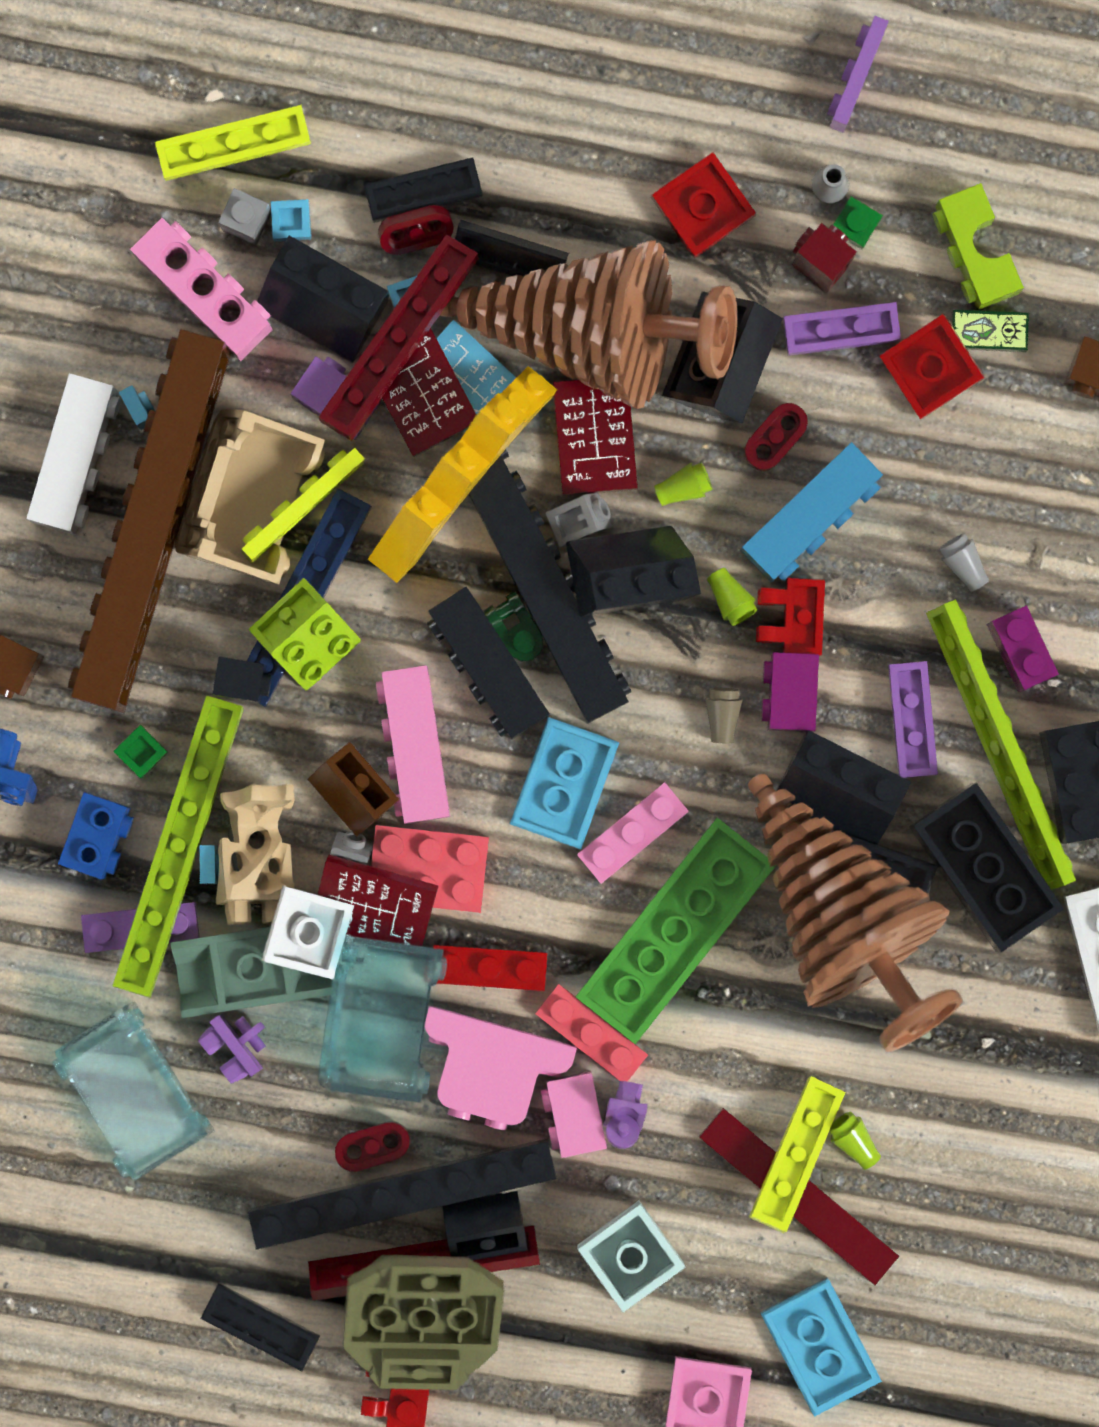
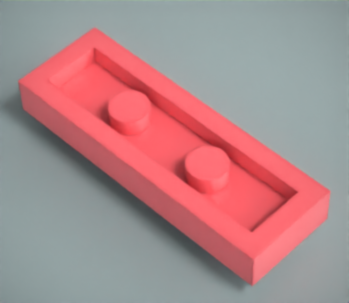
(591, 1034)

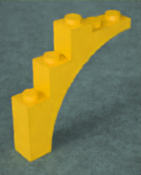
(459, 472)

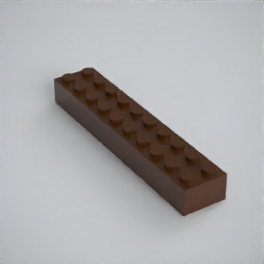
(151, 521)

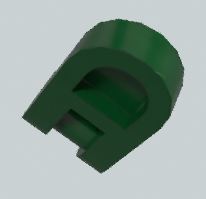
(523, 639)

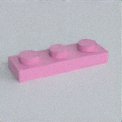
(632, 833)

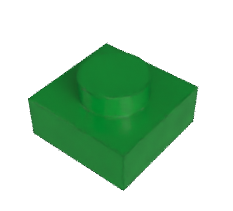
(857, 222)
(140, 751)

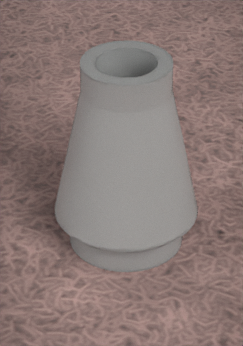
(828, 191)
(964, 561)

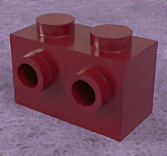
(823, 255)

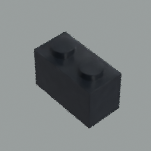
(485, 1226)

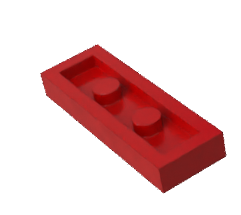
(494, 968)

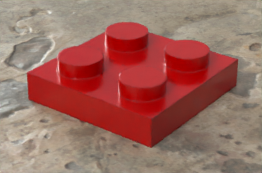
(703, 205)
(932, 366)

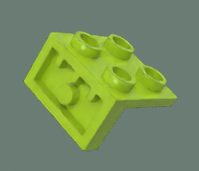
(304, 634)

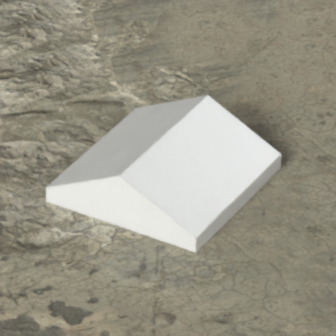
(307, 932)

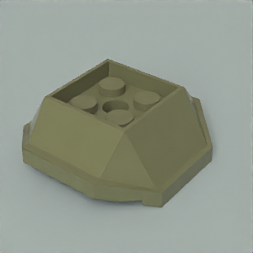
(422, 1320)

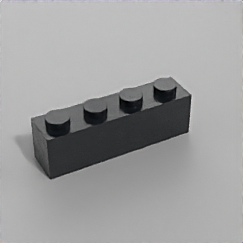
(488, 663)

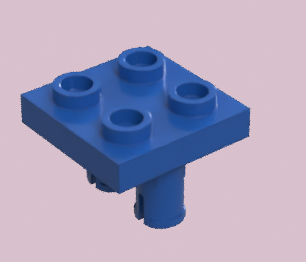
(14, 785)

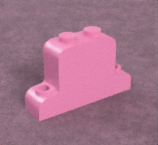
(492, 1066)

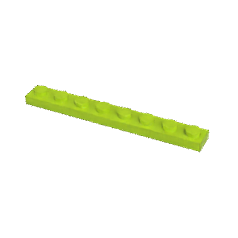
(1000, 744)
(178, 847)

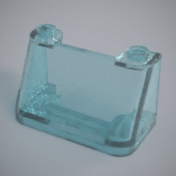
(379, 1019)
(131, 1092)

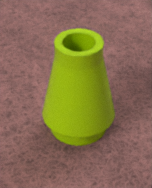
(684, 485)
(732, 598)
(853, 1138)

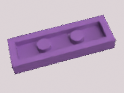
(856, 73)
(841, 328)
(912, 719)
(111, 929)

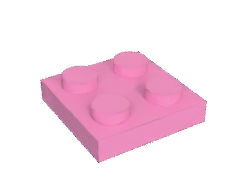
(707, 1394)

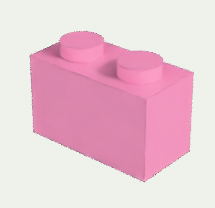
(575, 1115)

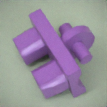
(223, 1033)
(625, 1115)

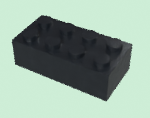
(986, 867)

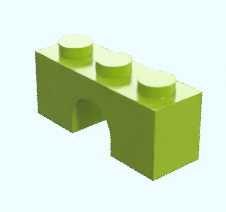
(985, 278)

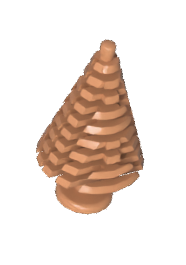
(602, 320)
(848, 915)

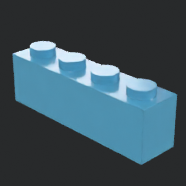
(811, 513)

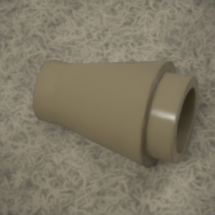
(723, 713)

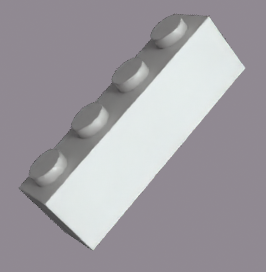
(73, 454)

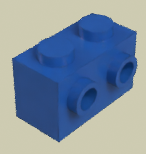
(96, 836)

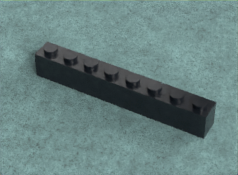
(548, 591)
(401, 1194)

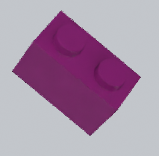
(1022, 649)
(791, 692)

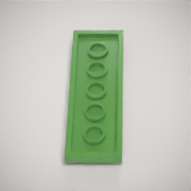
(675, 930)

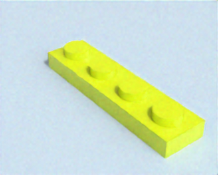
(233, 143)
(289, 514)
(797, 1154)

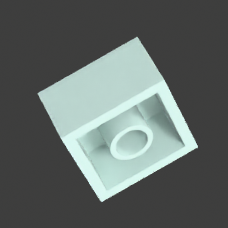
(631, 1256)

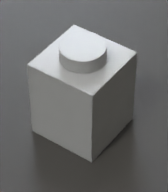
(245, 216)

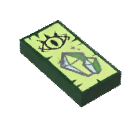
(992, 330)

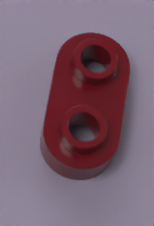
(416, 230)
(775, 437)
(372, 1146)

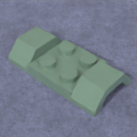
(229, 975)

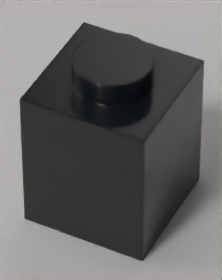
(241, 680)

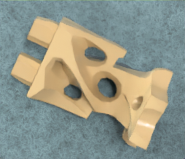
(251, 882)

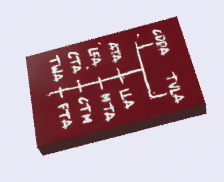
(428, 399)
(593, 440)
(384, 902)

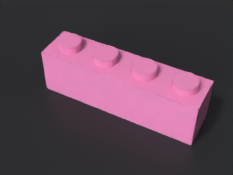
(415, 744)

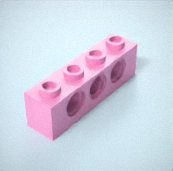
(154, 253)

